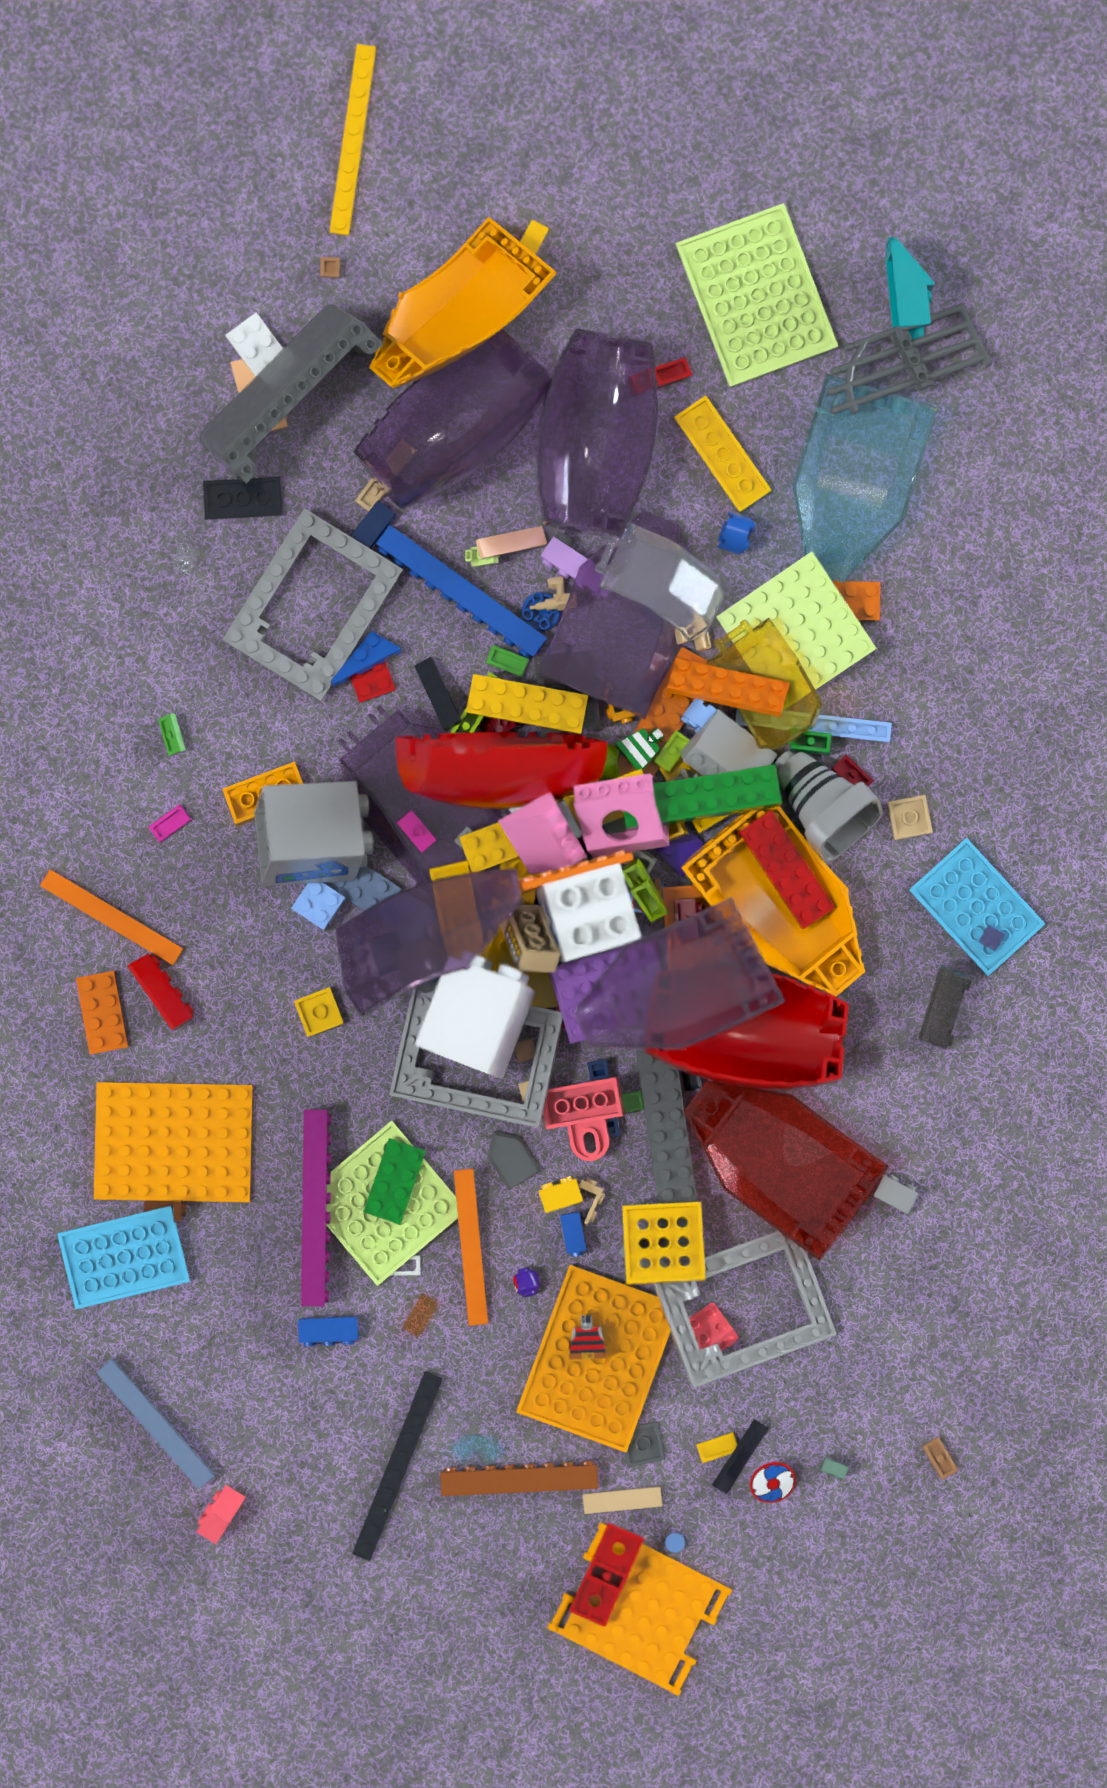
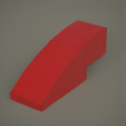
(672, 372)

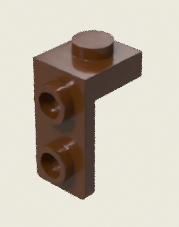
(179, 1209)

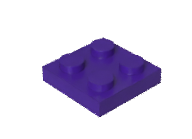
(680, 850)

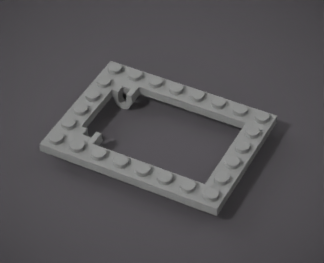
(319, 671)
(410, 1084)
(709, 1363)

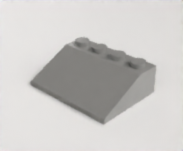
(724, 748)

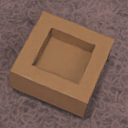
(329, 267)
(525, 1050)

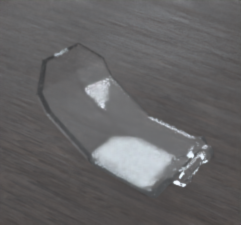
(663, 579)

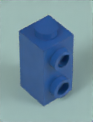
(573, 1234)

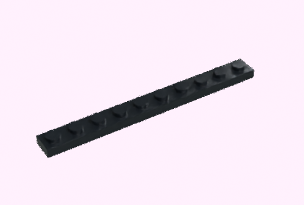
(397, 1466)

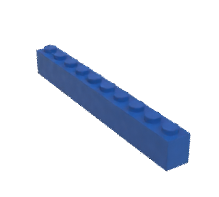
(460, 591)

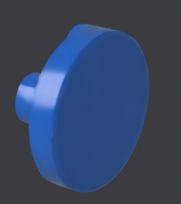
(539, 619)

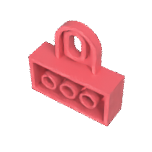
(585, 1110)

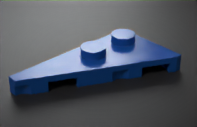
(367, 655)

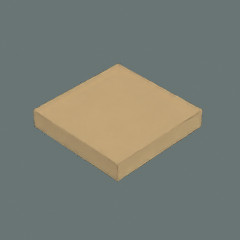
(909, 817)

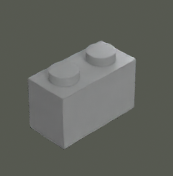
(895, 1194)

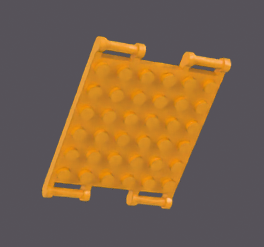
(650, 1618)

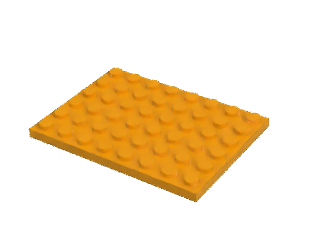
(173, 1142)
(601, 1395)

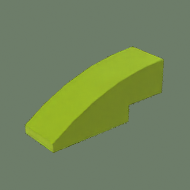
(644, 890)

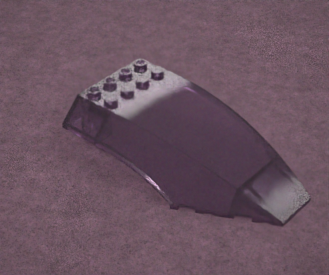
(609, 641)
(422, 933)
(680, 985)

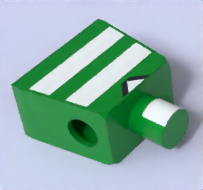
(640, 747)

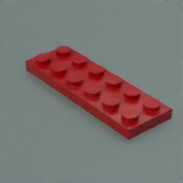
(786, 869)

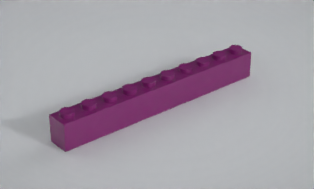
(315, 1208)

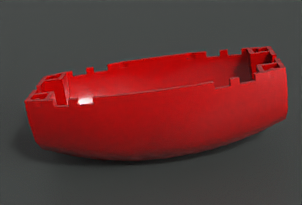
(498, 767)
(775, 1050)

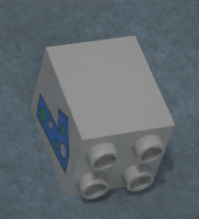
(311, 833)

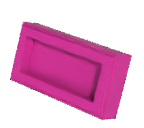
(169, 823)

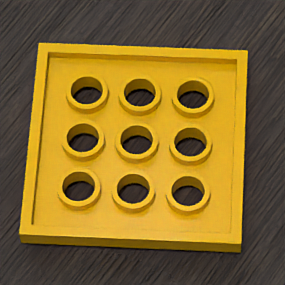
(652, 1214)

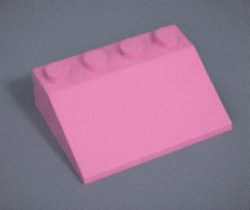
(542, 836)

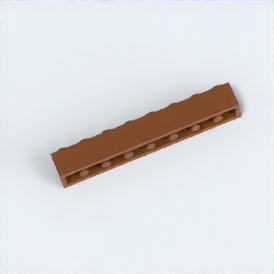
(518, 1479)

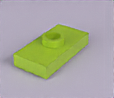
(671, 751)

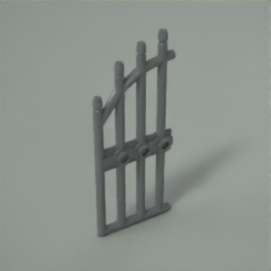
(910, 358)

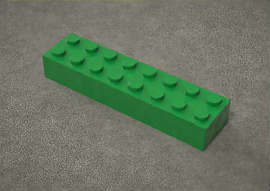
(713, 796)

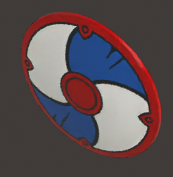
(772, 1482)

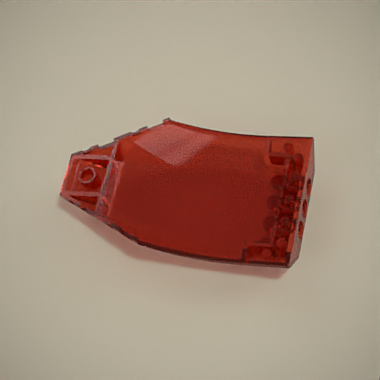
(784, 1161)

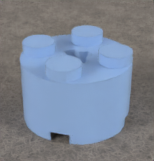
(697, 714)

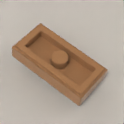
(939, 1458)

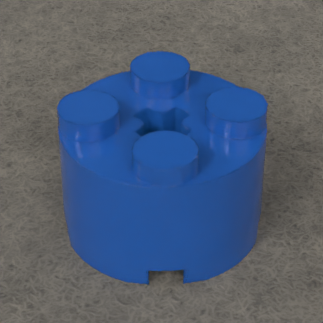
(735, 533)

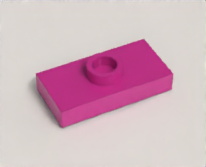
(416, 831)

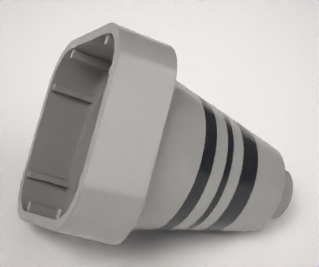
(827, 804)

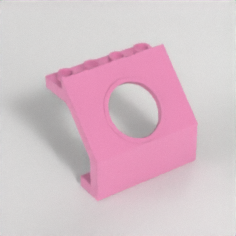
(628, 794)

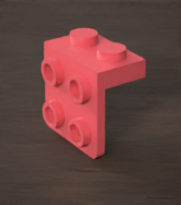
(712, 1328)

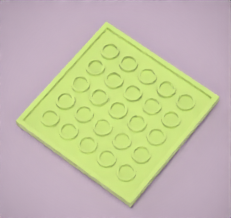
(808, 616)
(375, 1242)

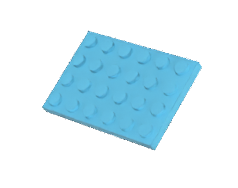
(968, 895)
(123, 1257)

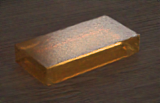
(420, 1315)

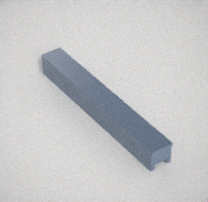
(155, 1423)

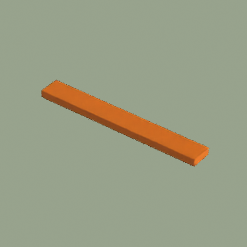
(111, 917)
(470, 1246)

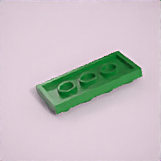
(394, 1181)

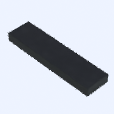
(438, 693)
(740, 1456)

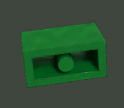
(812, 743)

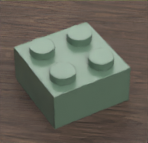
(832, 1467)

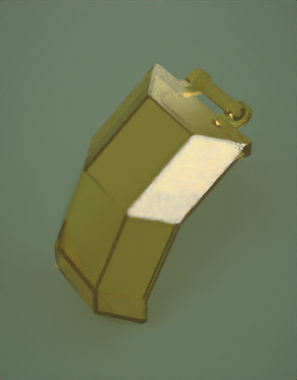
(768, 655)

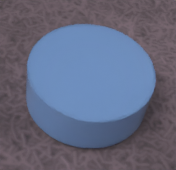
(675, 1542)

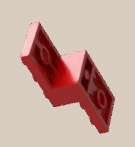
(606, 1574)

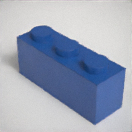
(328, 1330)

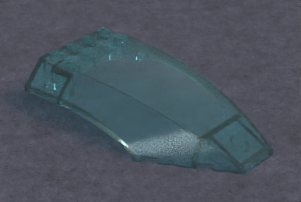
(857, 475)

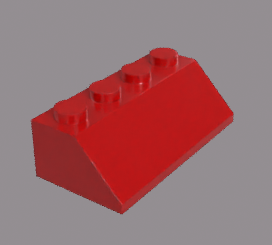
(160, 991)

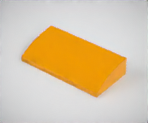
(244, 795)

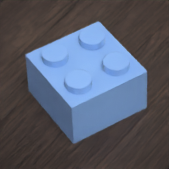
(318, 904)

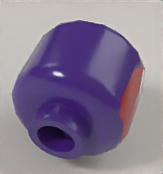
(526, 1282)

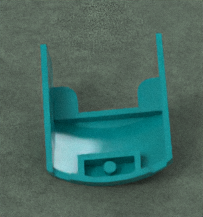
(908, 288)

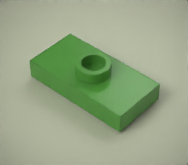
(171, 734)

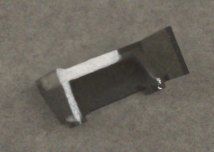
(943, 1007)

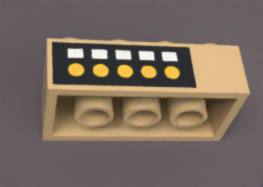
(531, 939)

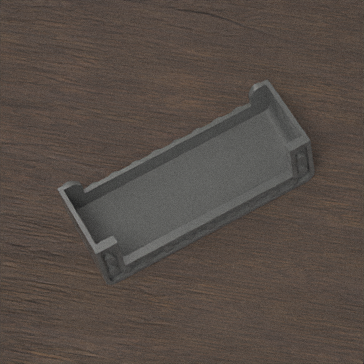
(283, 386)

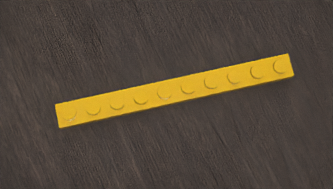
(352, 140)

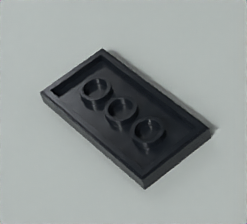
(242, 500)

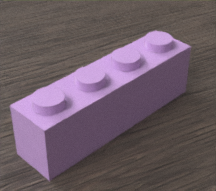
(563, 558)

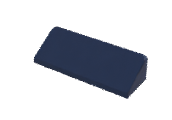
(373, 524)

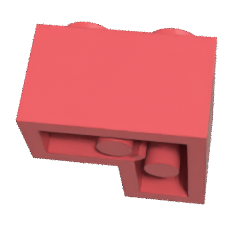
(219, 1514)

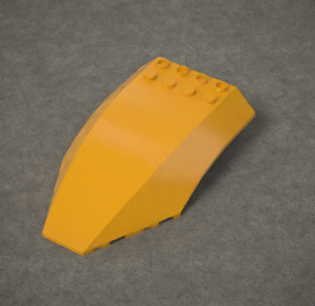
(459, 305)
(820, 954)

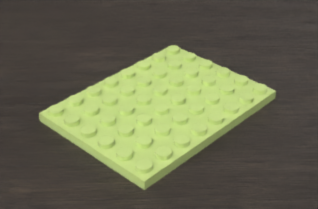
(756, 295)

